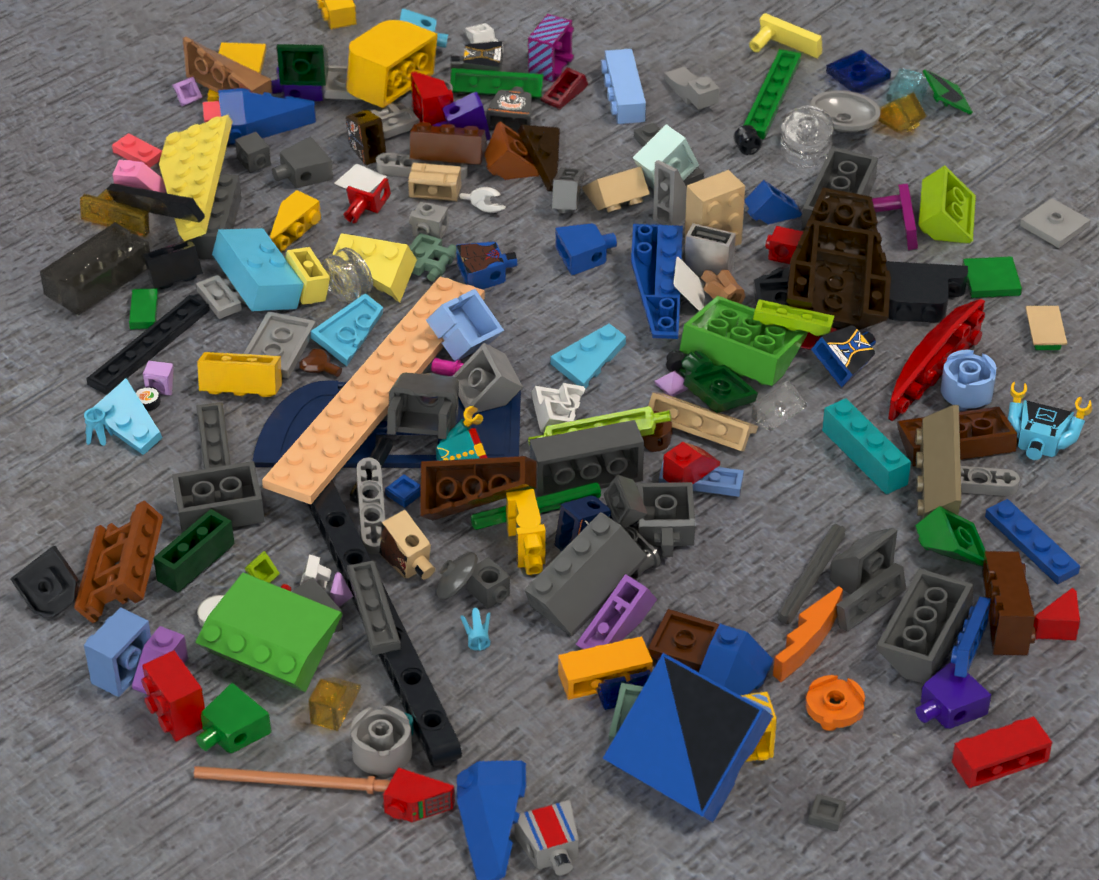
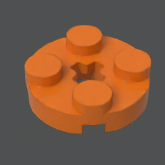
(835, 715)

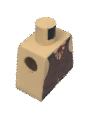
(405, 546)

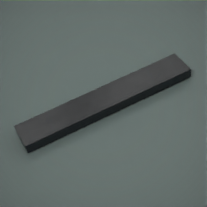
(157, 202)
(148, 344)

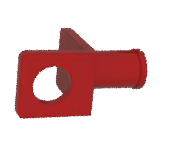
(363, 200)

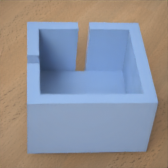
(464, 324)

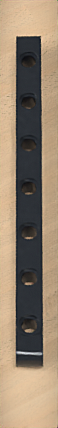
(401, 665)

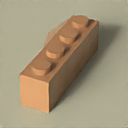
(221, 72)

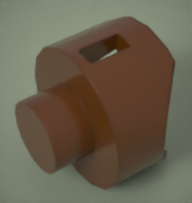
(662, 431)

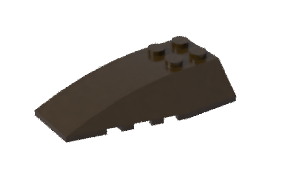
(841, 262)

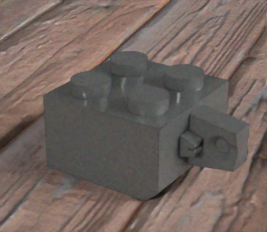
(668, 516)

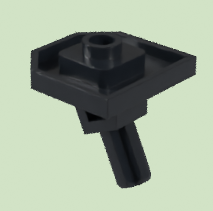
(47, 584)

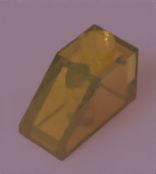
(902, 113)
(332, 702)

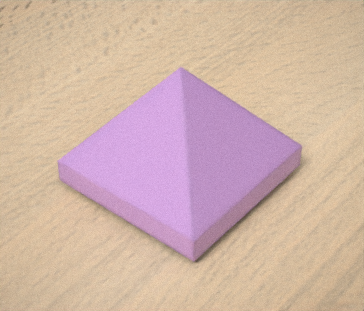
(187, 91)
(671, 384)
(340, 591)

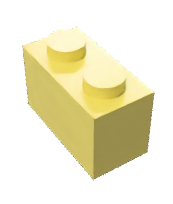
(311, 274)

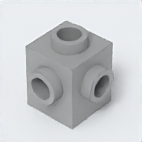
(429, 220)

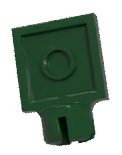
(715, 384)

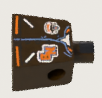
(366, 129)

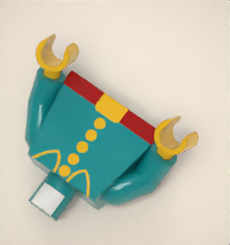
(462, 439)

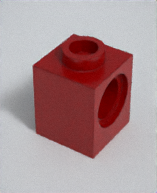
(782, 244)

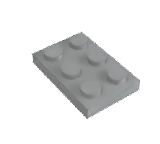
(282, 337)

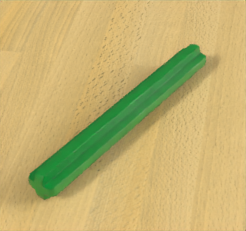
(545, 503)

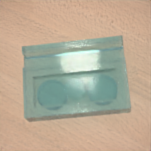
(908, 82)

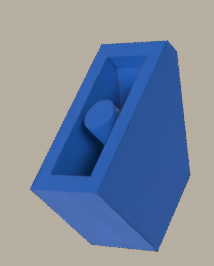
(771, 204)

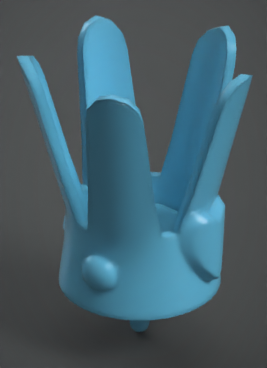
(95, 420)
(478, 637)

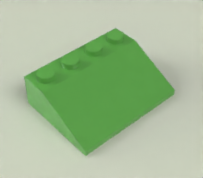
(744, 345)
(270, 631)

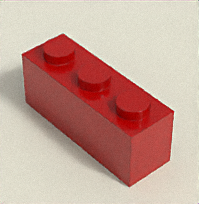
(1001, 752)

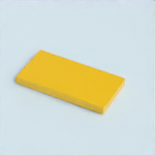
(247, 54)

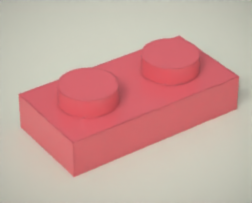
(137, 150)

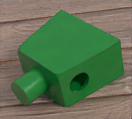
(233, 721)

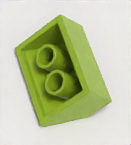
(946, 208)

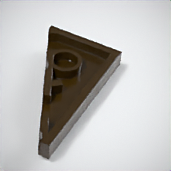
(543, 149)

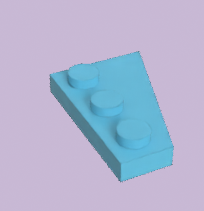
(348, 328)
(129, 418)

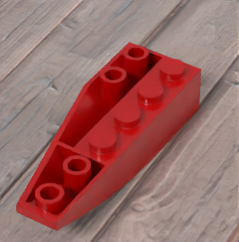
(925, 365)

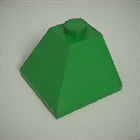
(951, 536)

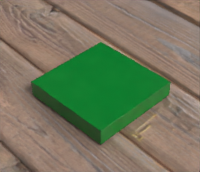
(992, 277)

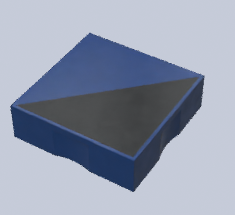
(688, 737)

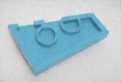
(587, 356)

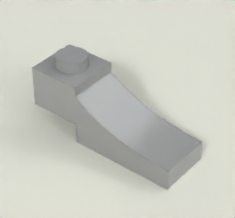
(692, 89)

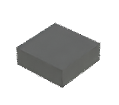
(827, 812)

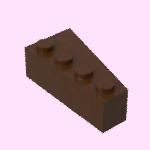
(470, 483)
(1010, 606)

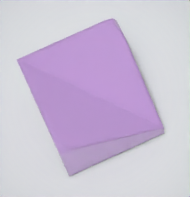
(159, 376)

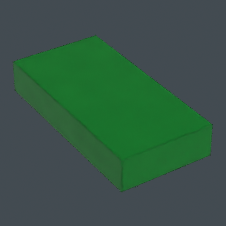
(143, 308)

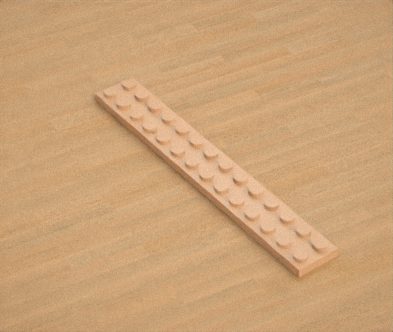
(362, 401)

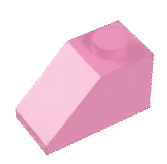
(138, 175)

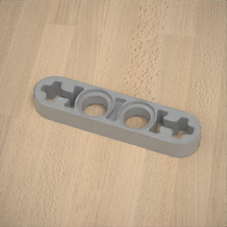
(395, 165)
(368, 505)

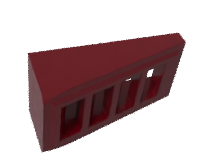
(568, 76)

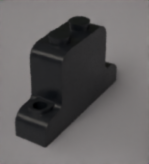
(922, 290)

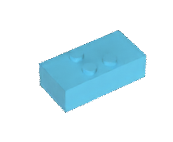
(257, 269)

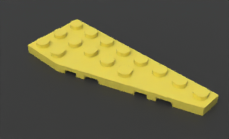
(192, 168)

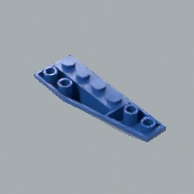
(654, 270)

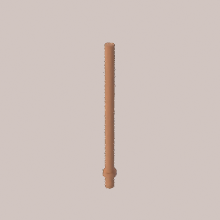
(370, 785)

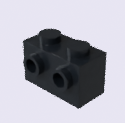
(173, 264)

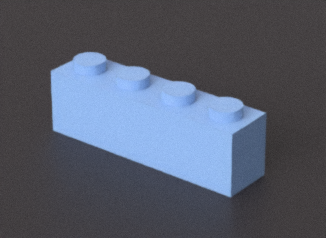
(623, 86)

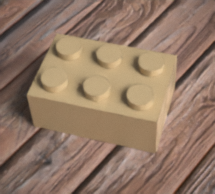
(716, 204)

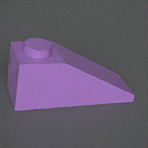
(619, 614)

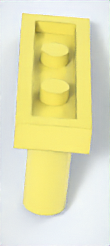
(786, 34)

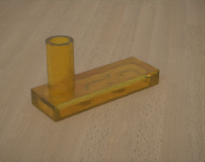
(106, 212)

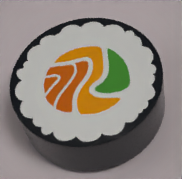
(149, 397)

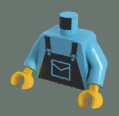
(1043, 427)

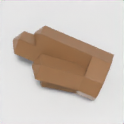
(723, 286)

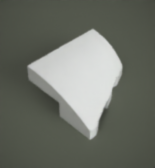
(556, 405)

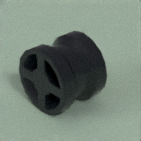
(747, 140)

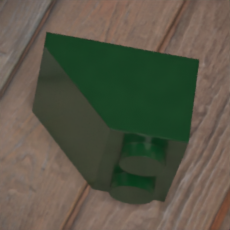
(302, 64)

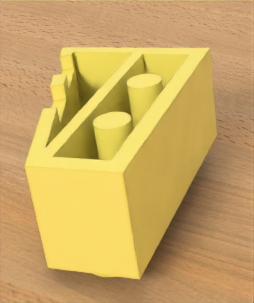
(388, 262)

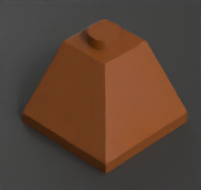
(508, 155)

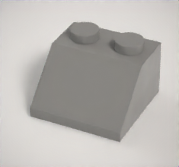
(487, 379)

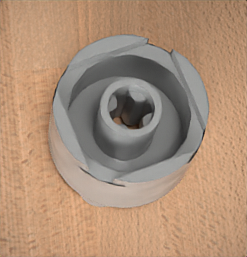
(381, 741)

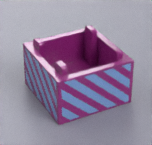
(550, 47)

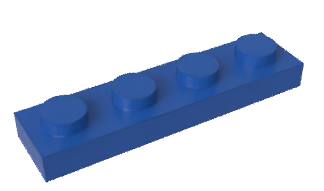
(1032, 541)
(971, 636)

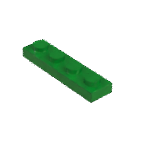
(490, 82)

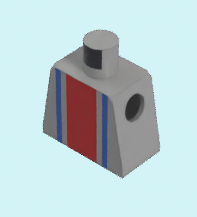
(549, 836)

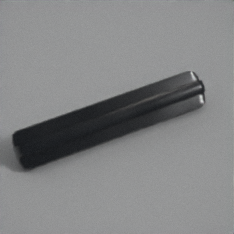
(380, 454)

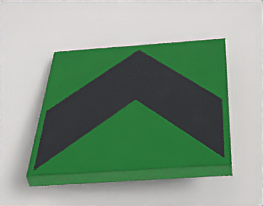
(947, 92)

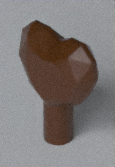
(318, 362)

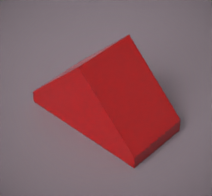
(1059, 619)

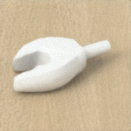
(481, 199)

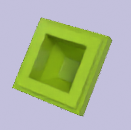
(262, 568)

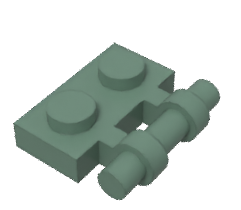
(425, 249)

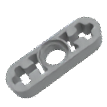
(999, 476)

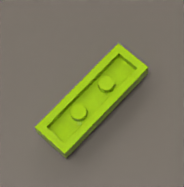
(793, 318)

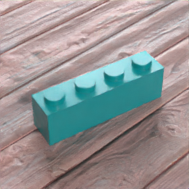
(866, 446)

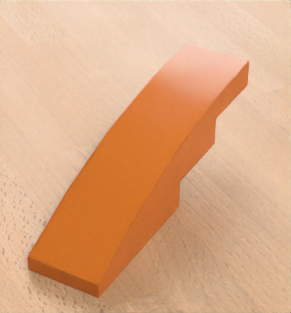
(812, 629)

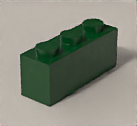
(194, 550)

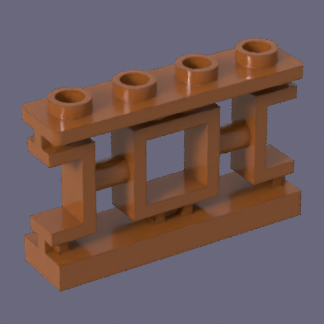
(133, 548)

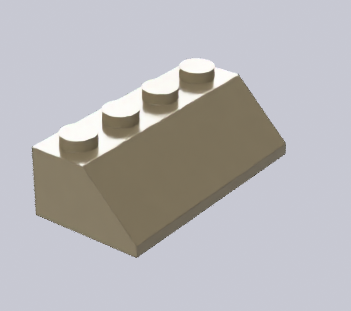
(939, 462)

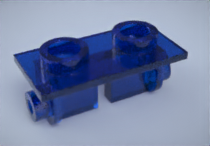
(609, 689)

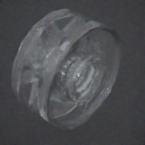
(348, 275)

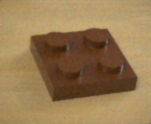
(683, 638)

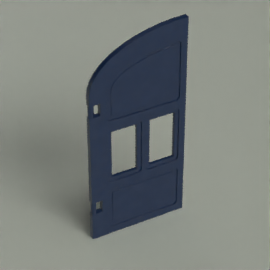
(292, 416)

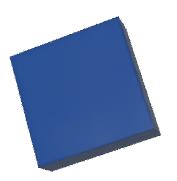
(403, 491)

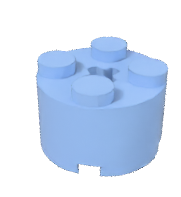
(968, 379)

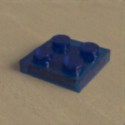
(858, 71)

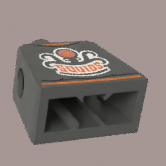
(510, 108)

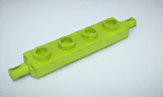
(644, 418)

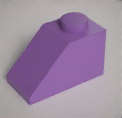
(160, 643)

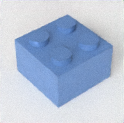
(116, 651)

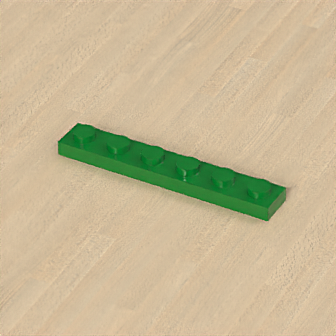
(773, 91)

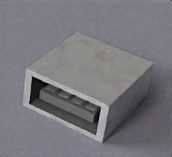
(709, 249)

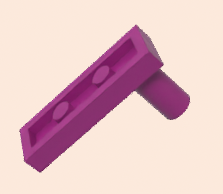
(902, 202)

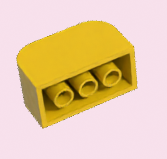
(385, 57)

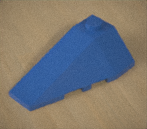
(263, 113)
(736, 661)
(488, 810)

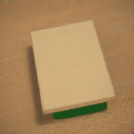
(1046, 327)

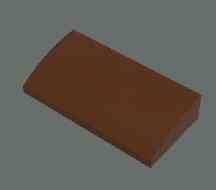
(981, 434)

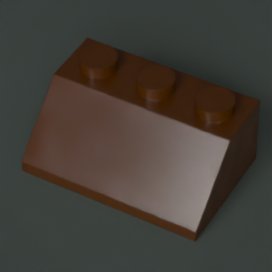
(447, 143)

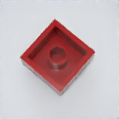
(173, 695)

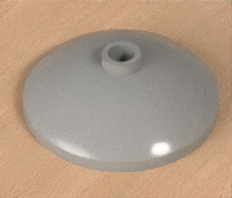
(848, 110)

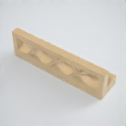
(703, 421)

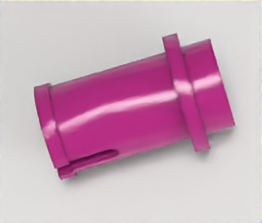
(445, 367)

